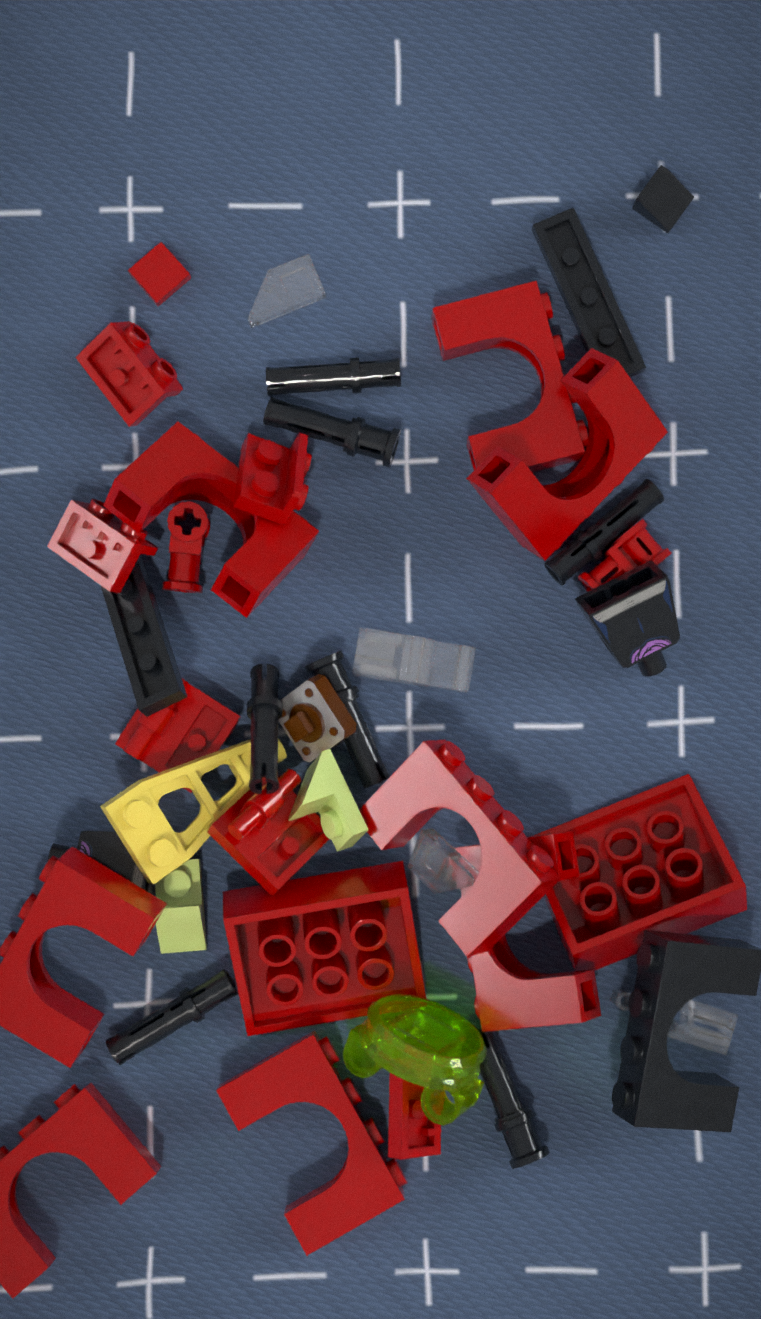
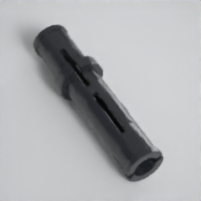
(333, 377)
(590, 543)
(264, 711)
(188, 1007)

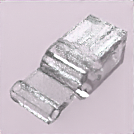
(413, 660)
(686, 1029)

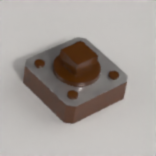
(315, 718)

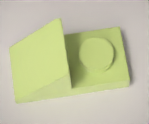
(328, 793)
(183, 919)

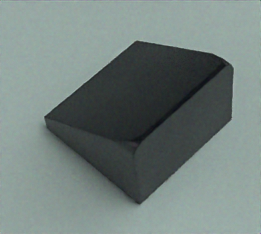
(663, 200)

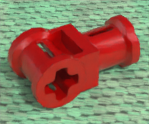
(186, 550)
(627, 553)

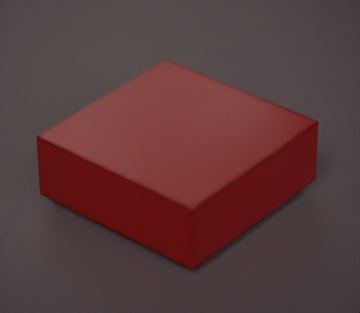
(159, 274)

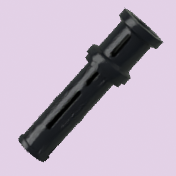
(352, 435)
(361, 743)
(513, 1117)

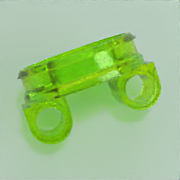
(423, 1046)

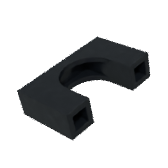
(669, 975)

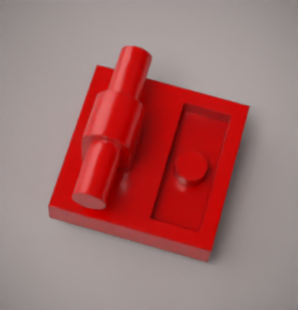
(179, 731)
(262, 837)

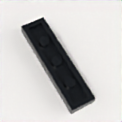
(586, 289)
(144, 643)

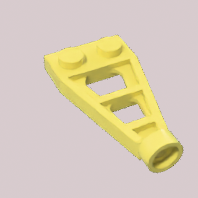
(145, 828)

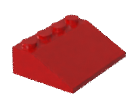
(640, 869)
(322, 947)

